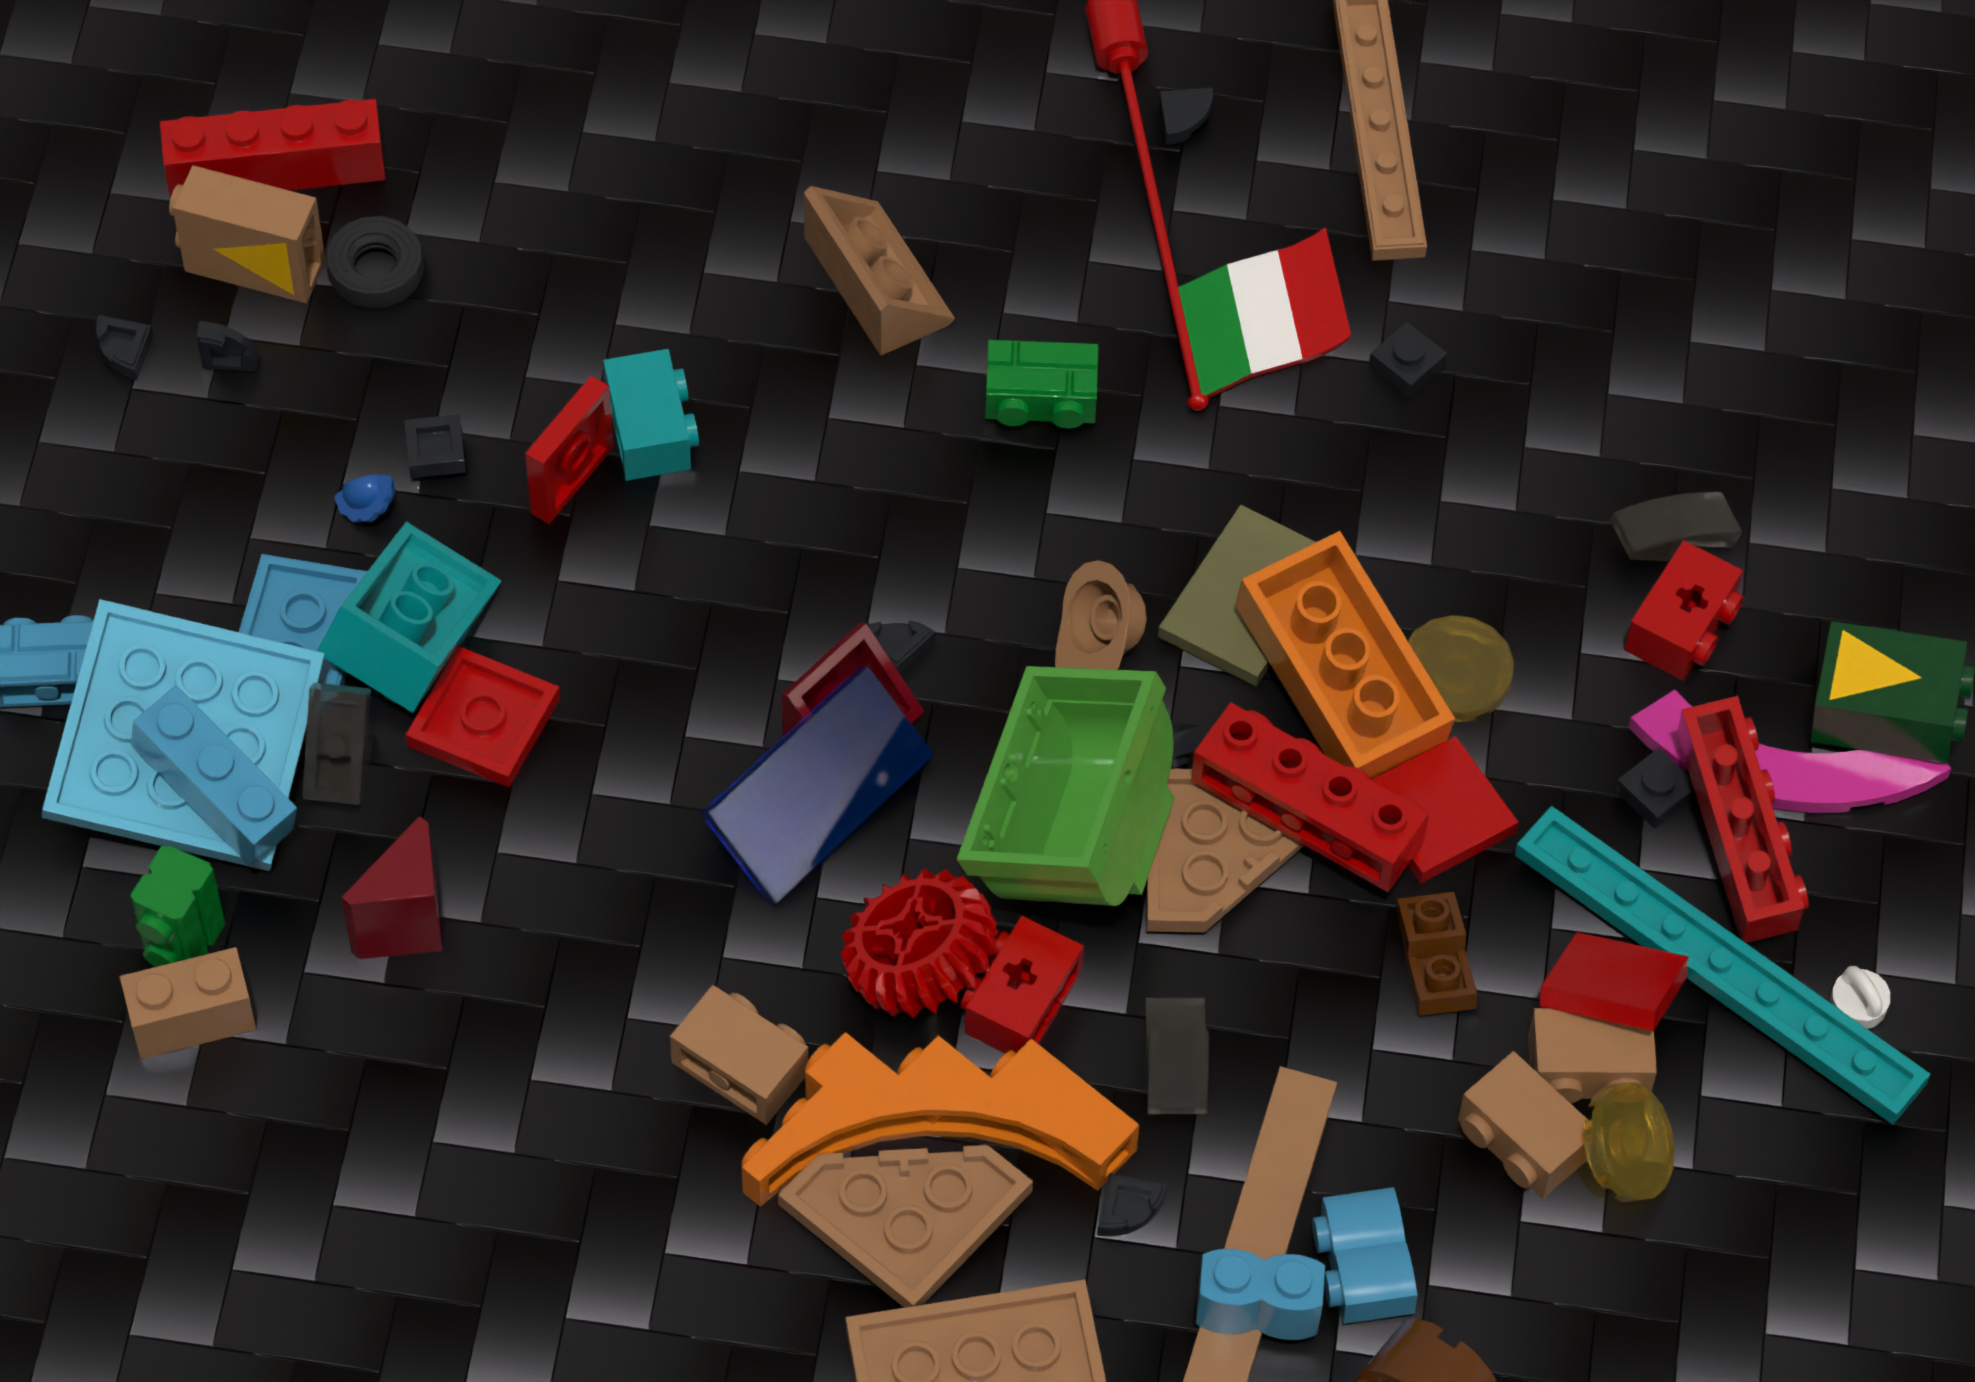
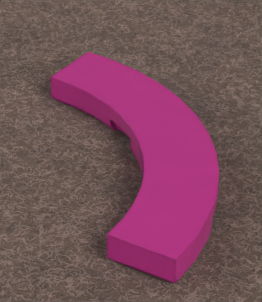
(1805, 779)

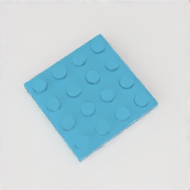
(132, 659)

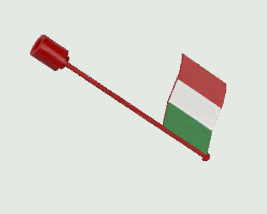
(1250, 311)

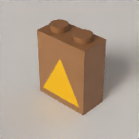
(248, 233)

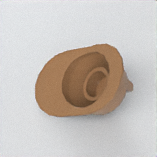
(1099, 618)

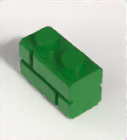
(1041, 382)
(177, 907)

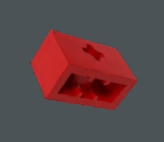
(1684, 610)
(1023, 988)

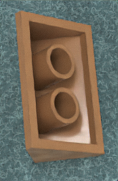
(872, 269)

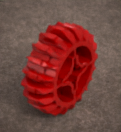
(931, 931)

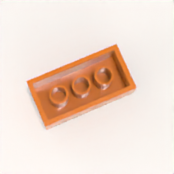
(1343, 658)

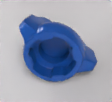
(365, 497)

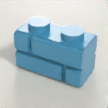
(41, 660)

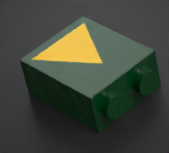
(1892, 692)

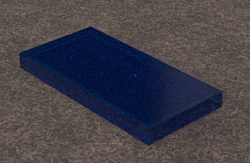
(817, 784)

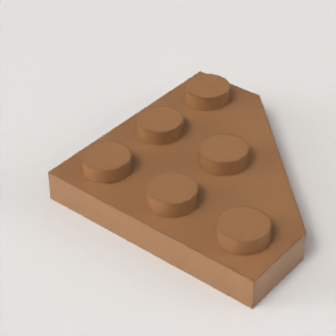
(1208, 858)
(907, 1212)

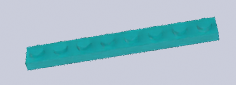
(1723, 965)

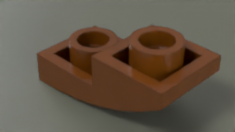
(1436, 953)

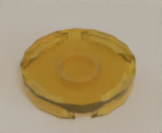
(1466, 664)
(1629, 1142)

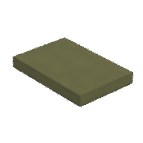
(1205, 613)

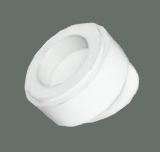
(1861, 996)

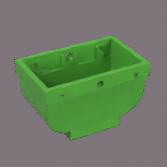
(1075, 789)

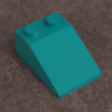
(408, 616)

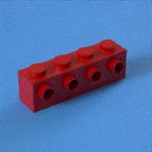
(280, 146)
(1310, 796)
(1741, 819)

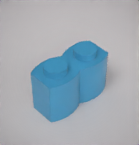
(1367, 1256)
(1269, 1295)

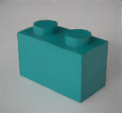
(649, 414)

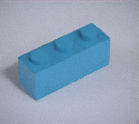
(213, 775)

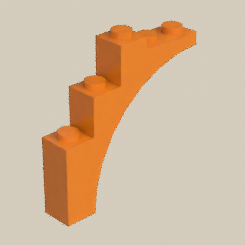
(1023, 1104)

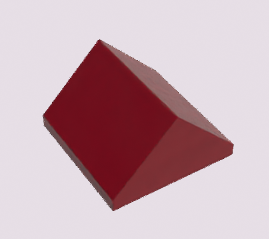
(853, 651)
(396, 900)

